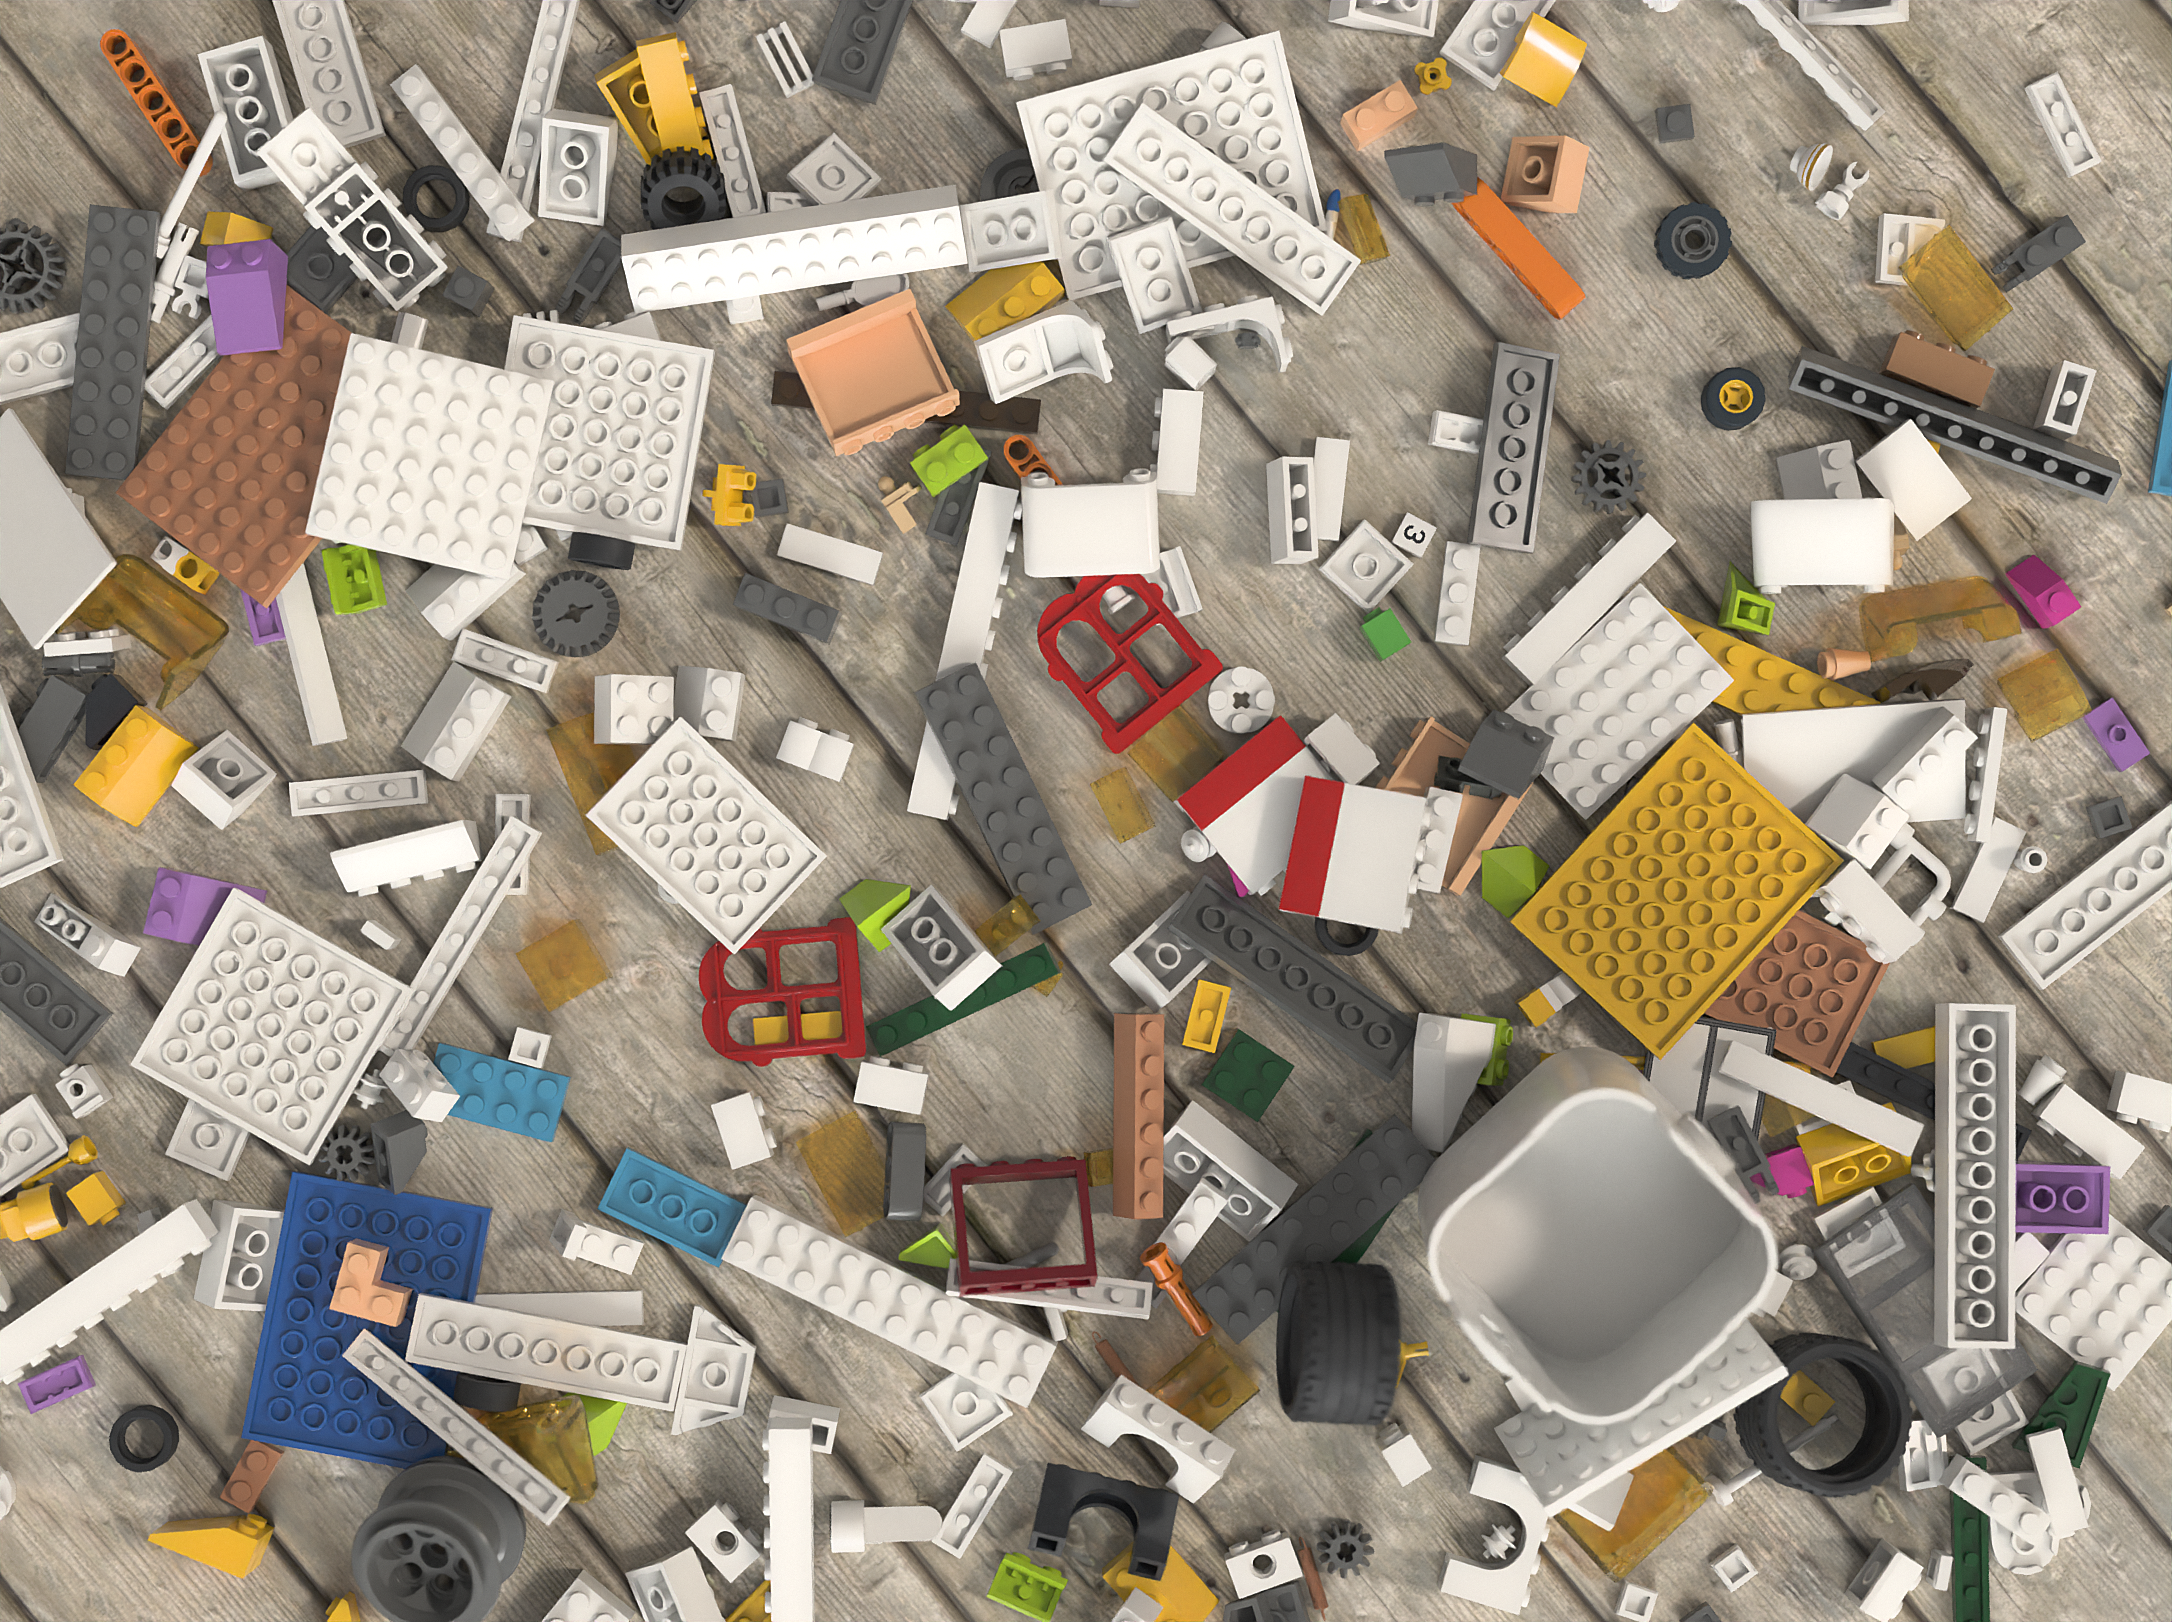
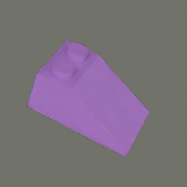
(247, 295)
(188, 903)
(2061, 1198)

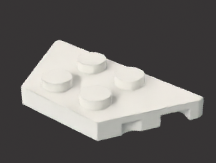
(713, 1374)

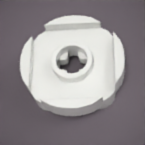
(1241, 719)

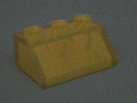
(1206, 1385)

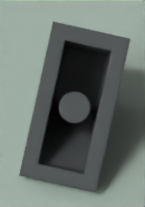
(398, 1149)

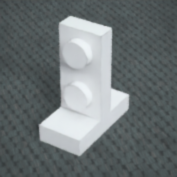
(594, 1243)

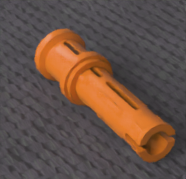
(1170, 1278)

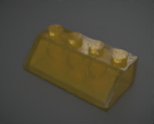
(589, 770)

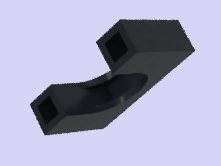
(1145, 1509)

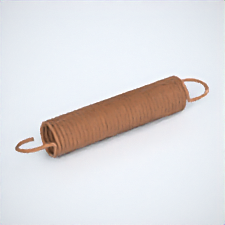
(1113, 1360)
(1312, 1578)

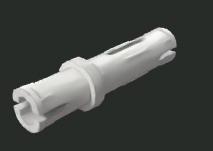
(170, 268)

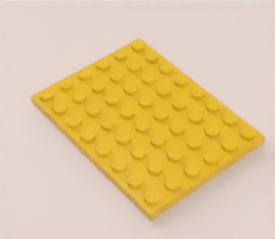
(1676, 891)

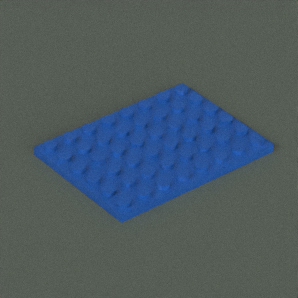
(301, 1383)

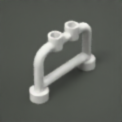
(1931, 904)

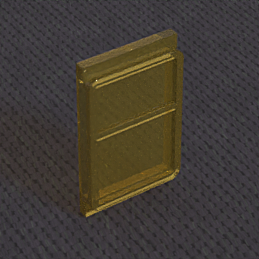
(1955, 288)
(847, 1171)

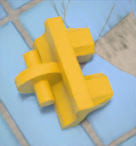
(728, 495)

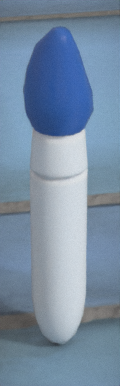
(1332, 213)

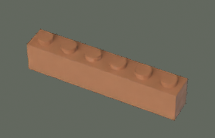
(1138, 1115)

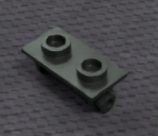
(1452, 780)

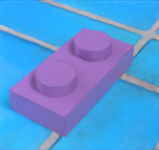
(263, 622)

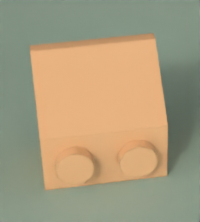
(1545, 173)

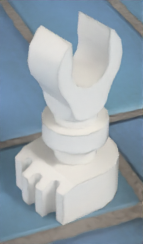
(1834, 202)

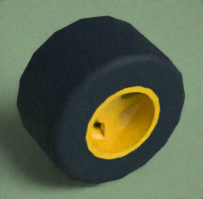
(1744, 393)

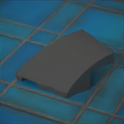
(1276, 1604)

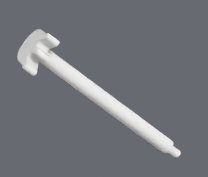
(1723, 1491)

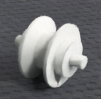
(1196, 845)
(370, 1089)
(1798, 1262)
(1499, 1541)

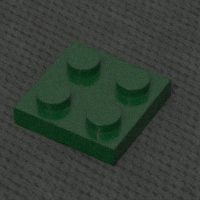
(1248, 1075)

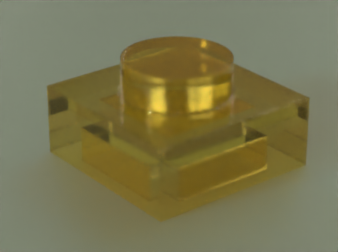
(1099, 1167)

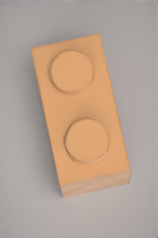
(1378, 115)

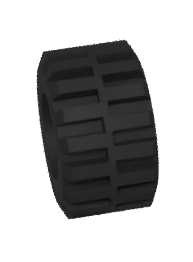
(676, 170)

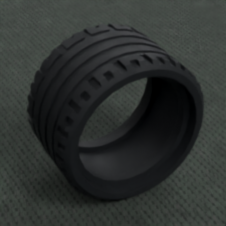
(1338, 1343)
(1882, 1437)

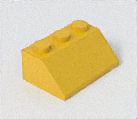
(1005, 298)
(136, 765)
(1848, 1162)
(1179, 1592)

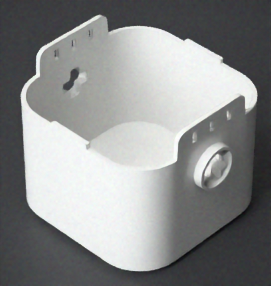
(1593, 1237)

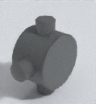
(1247, 340)

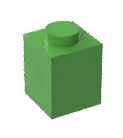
(1384, 633)

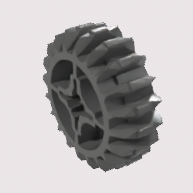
(25, 256)

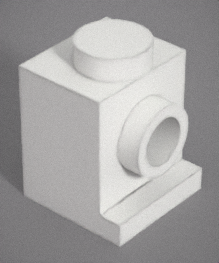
(93, 1094)

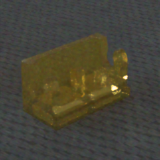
(1122, 805)

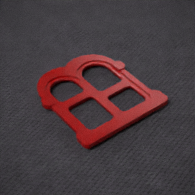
(1085, 606)
(724, 999)

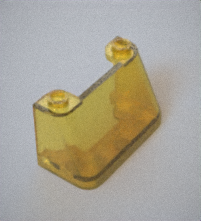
(1892, 616)
(553, 1440)
(1657, 1503)

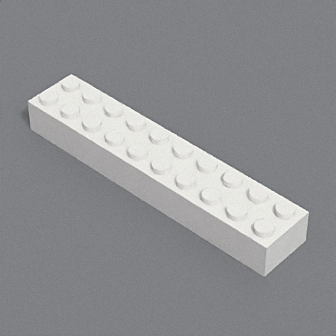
(793, 249)
(1975, 1175)
(889, 1300)

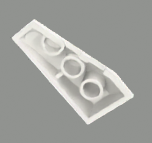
(1445, 1074)

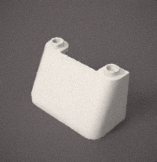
(1090, 526)
(1822, 543)

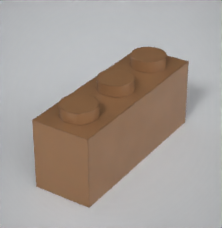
(1937, 369)

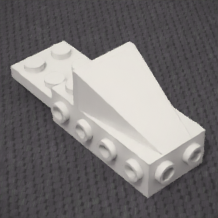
(354, 211)

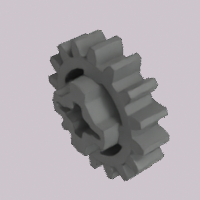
(1620, 487)

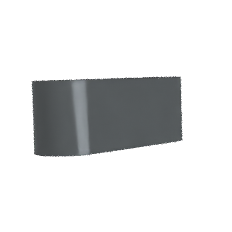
(904, 1171)

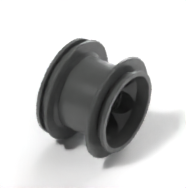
(439, 1544)

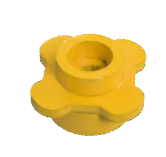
(1430, 85)

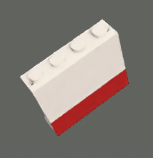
(1253, 803)
(1355, 854)

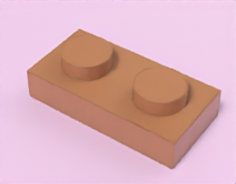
(251, 1475)

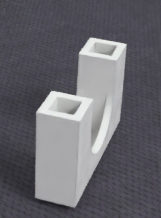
(1131, 1409)
(1503, 1582)

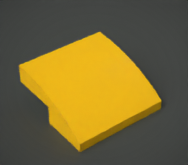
(1544, 59)

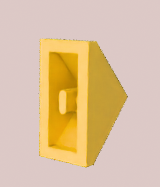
(232, 228)

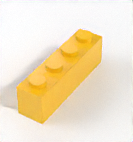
(672, 93)

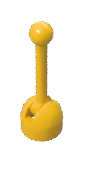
(80, 1152)

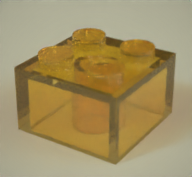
(564, 965)

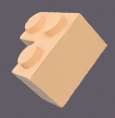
(362, 1291)

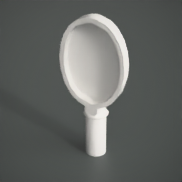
(866, 291)

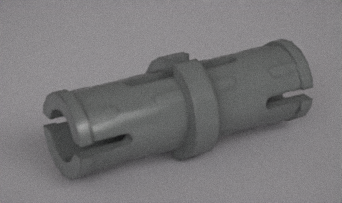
(79, 664)

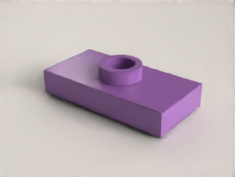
(2115, 735)
(56, 1384)

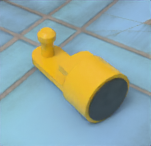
(33, 1214)

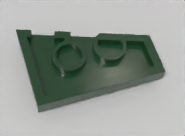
(2072, 1408)

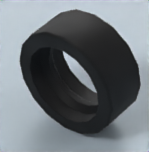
(429, 173)
(601, 550)
(1340, 948)
(486, 1393)
(129, 1460)

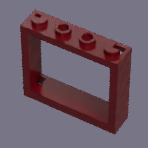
(1024, 1278)

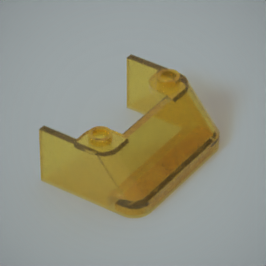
(159, 617)

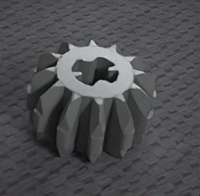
(336, 1150)
(1357, 1550)

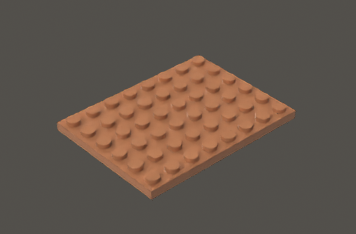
(246, 455)

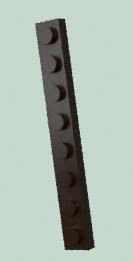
(974, 411)

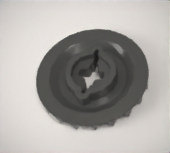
(1006, 174)
(596, 624)

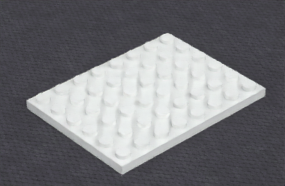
(1225, 98)

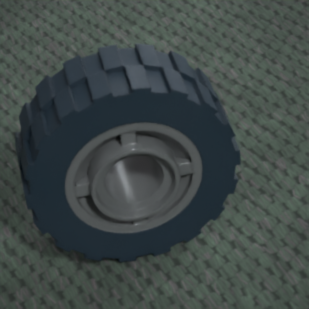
(1711, 230)

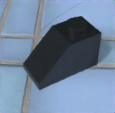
(108, 707)

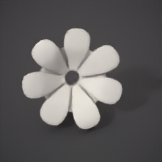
(1926, 1170)

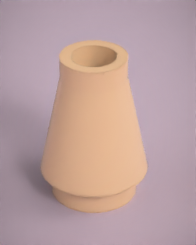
(1842, 663)

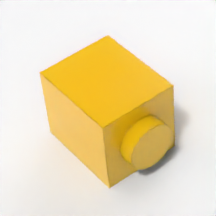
(96, 1199)

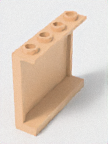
(872, 373)
(1478, 819)

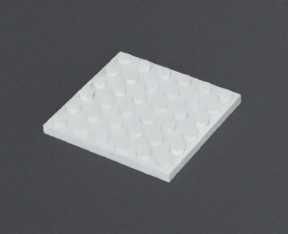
(616, 430)
(429, 457)
(271, 1026)

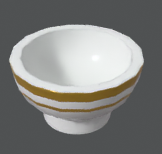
(1811, 164)

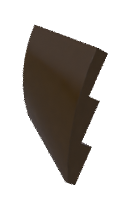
(1930, 679)

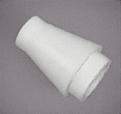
(2042, 1078)

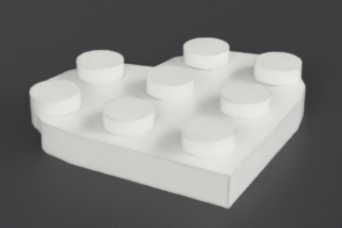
(2011, 1549)

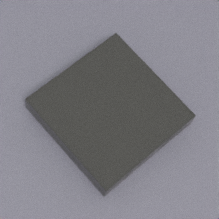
(318, 270)

